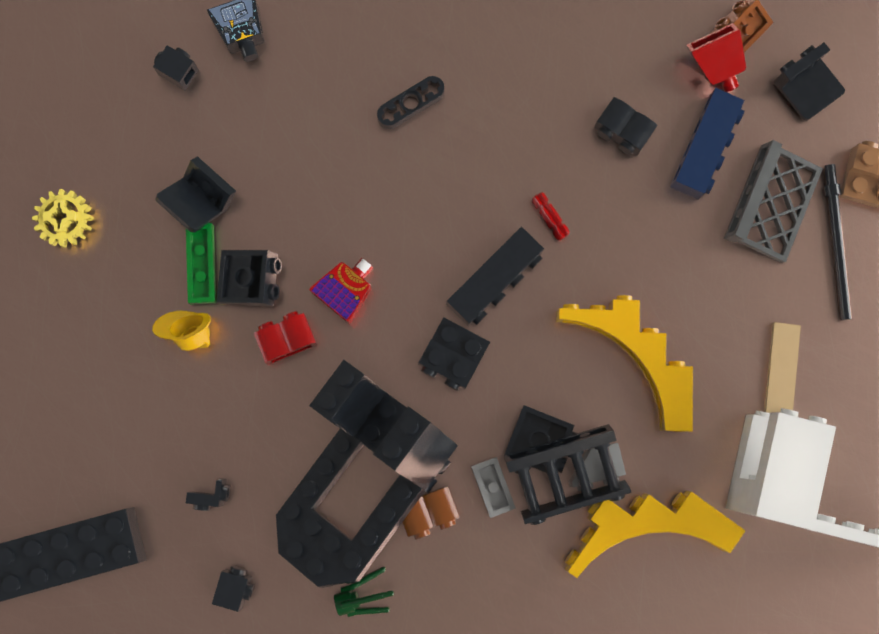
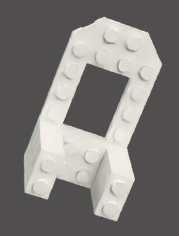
(784, 472)

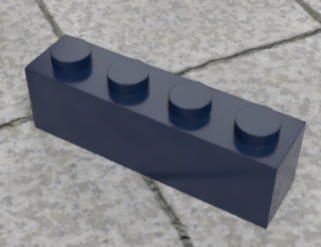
(707, 144)

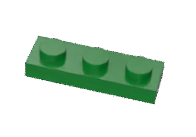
(201, 265)

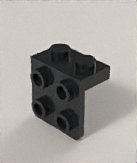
(809, 82)
(196, 196)

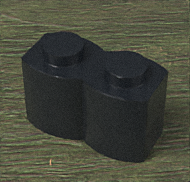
(625, 126)

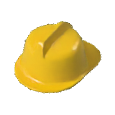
(184, 328)

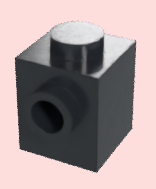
(175, 66)
(233, 589)

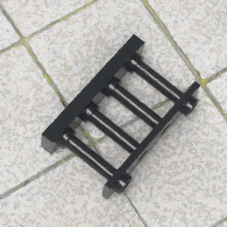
(547, 455)

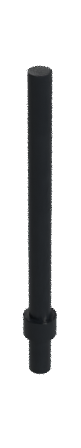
(832, 192)

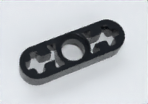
(430, 98)

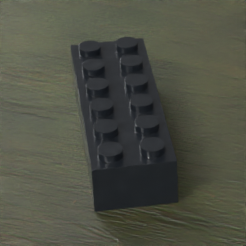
(70, 553)

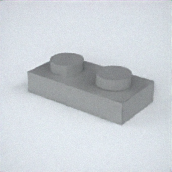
(493, 487)

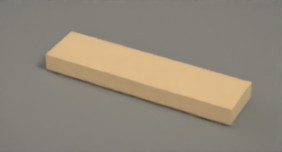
(782, 367)

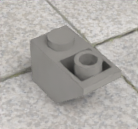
(594, 466)

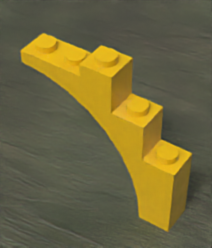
(621, 323)
(613, 525)

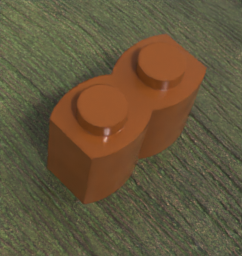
(431, 511)

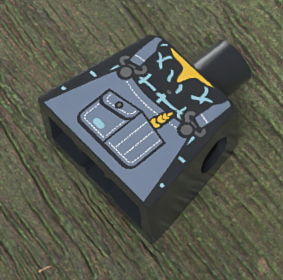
(239, 26)

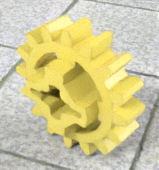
(54, 210)

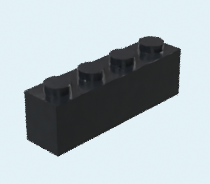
(495, 276)

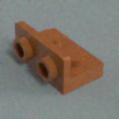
(749, 18)

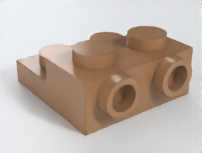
(862, 175)

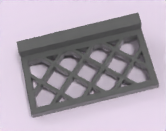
(753, 194)

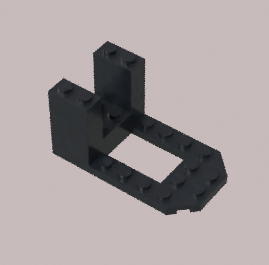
(397, 438)

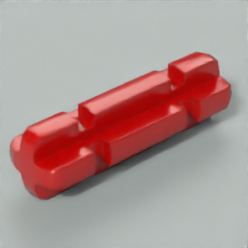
(550, 216)

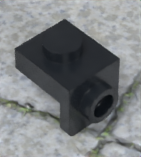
(203, 501)

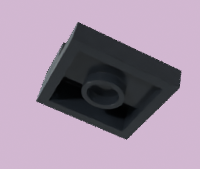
(248, 277)
(453, 354)
(538, 428)

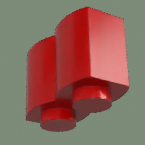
(284, 338)

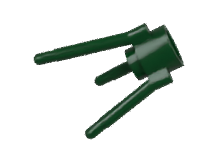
(349, 601)

